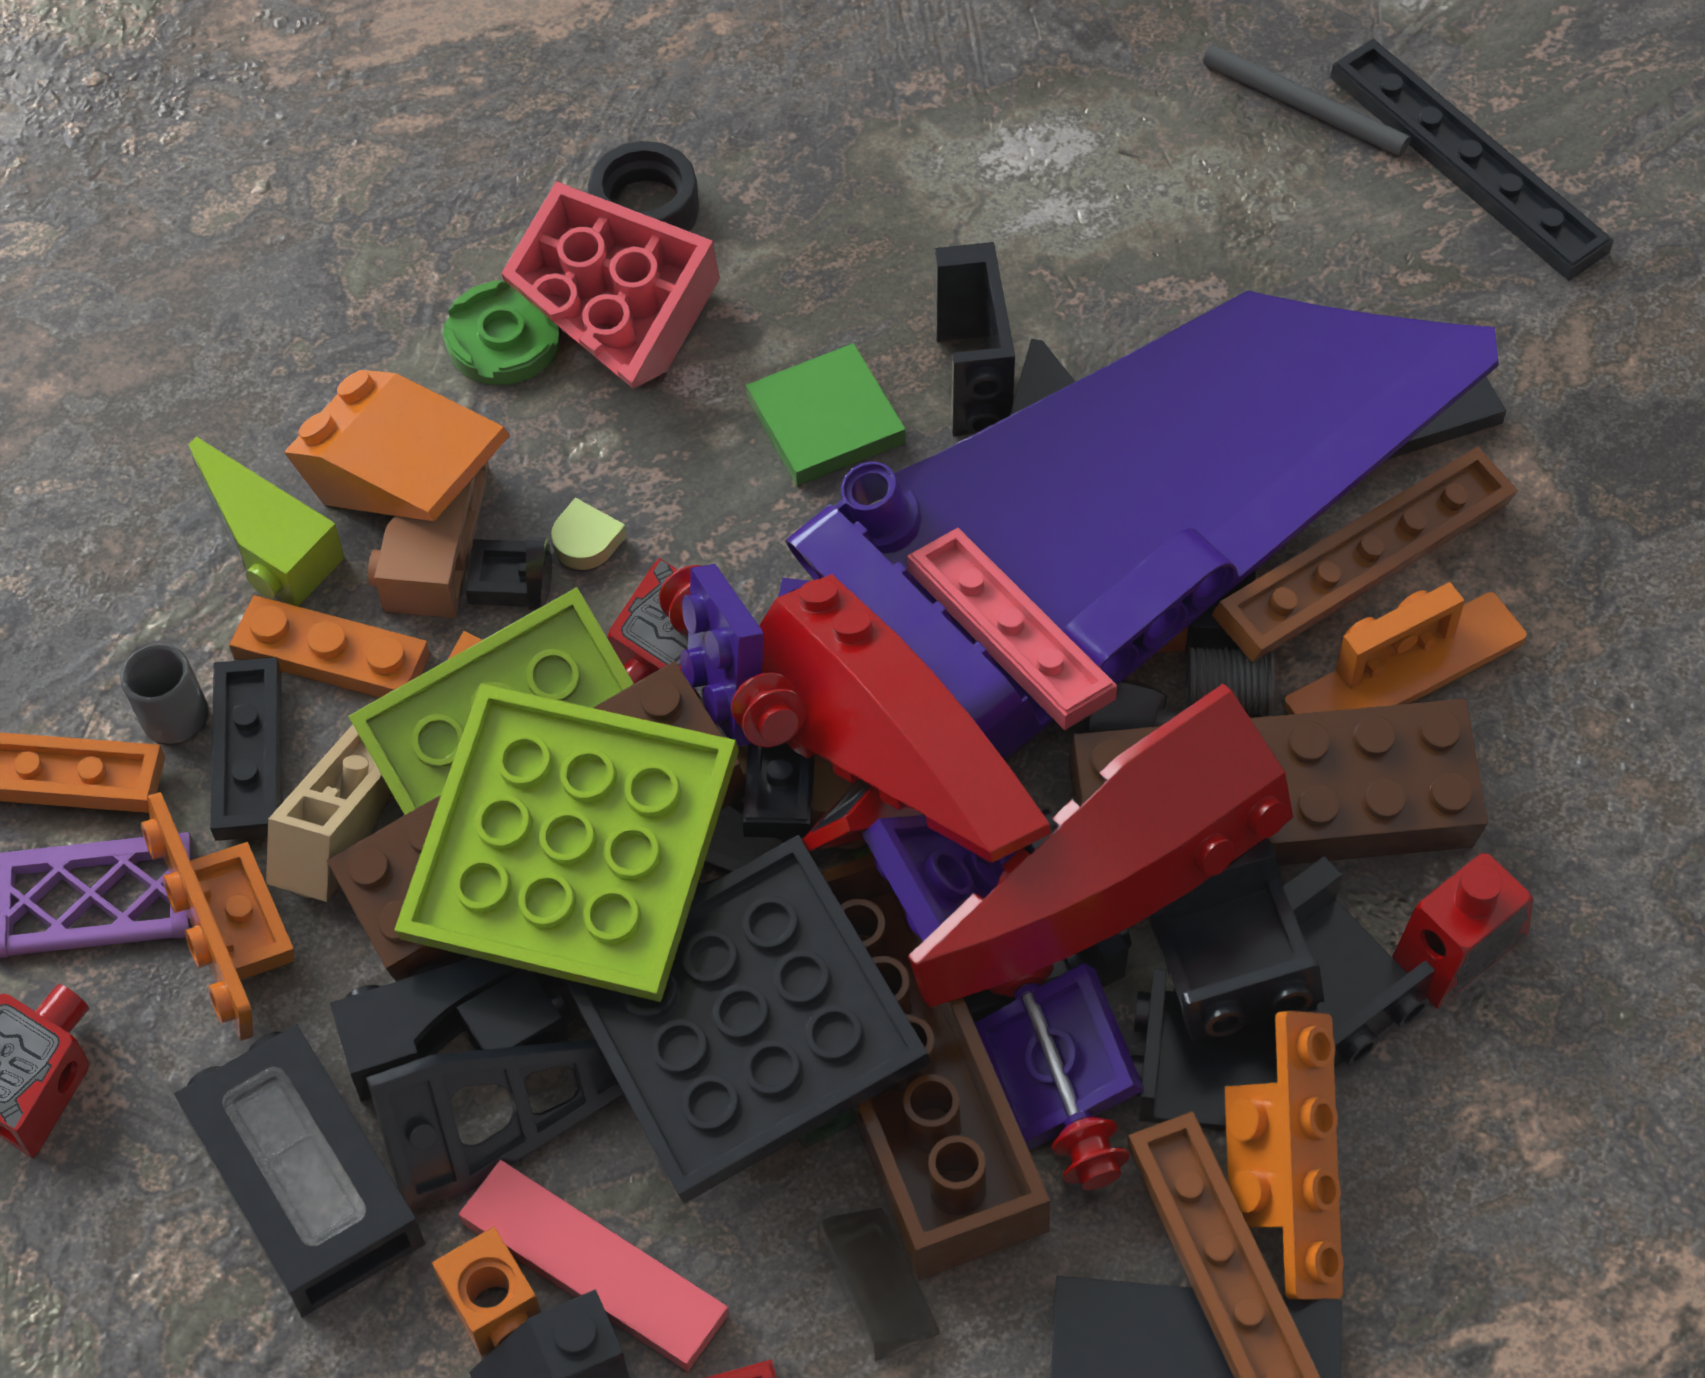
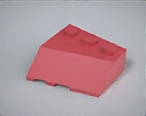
(614, 280)

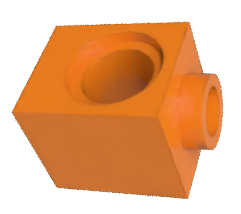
(479, 1266)

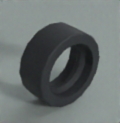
(655, 163)

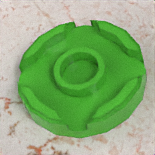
(499, 335)

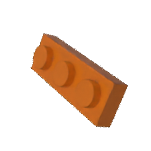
(328, 647)
(79, 772)

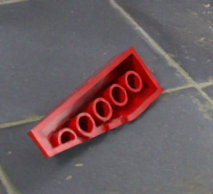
(893, 721)
(1150, 834)

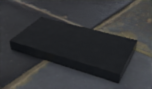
(1163, 1332)

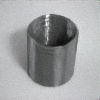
(1249, 681)
(164, 693)

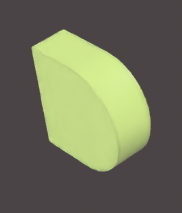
(585, 536)

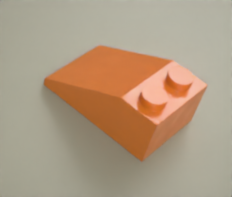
(392, 447)

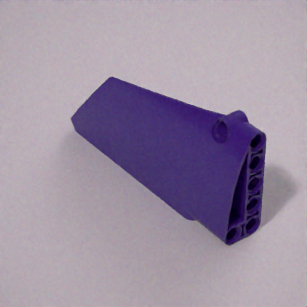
(1145, 484)

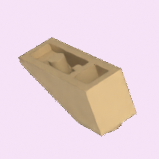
(323, 817)

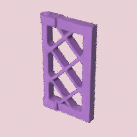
(60, 862)

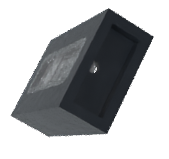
(299, 1169)

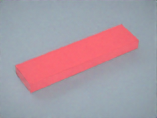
(1012, 628)
(587, 1256)

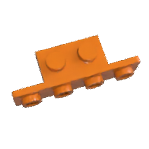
(1412, 651)
(229, 912)
(1287, 1155)

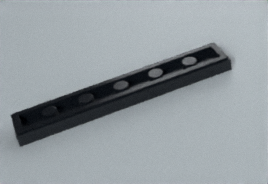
(1472, 160)

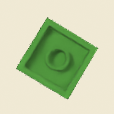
(825, 414)

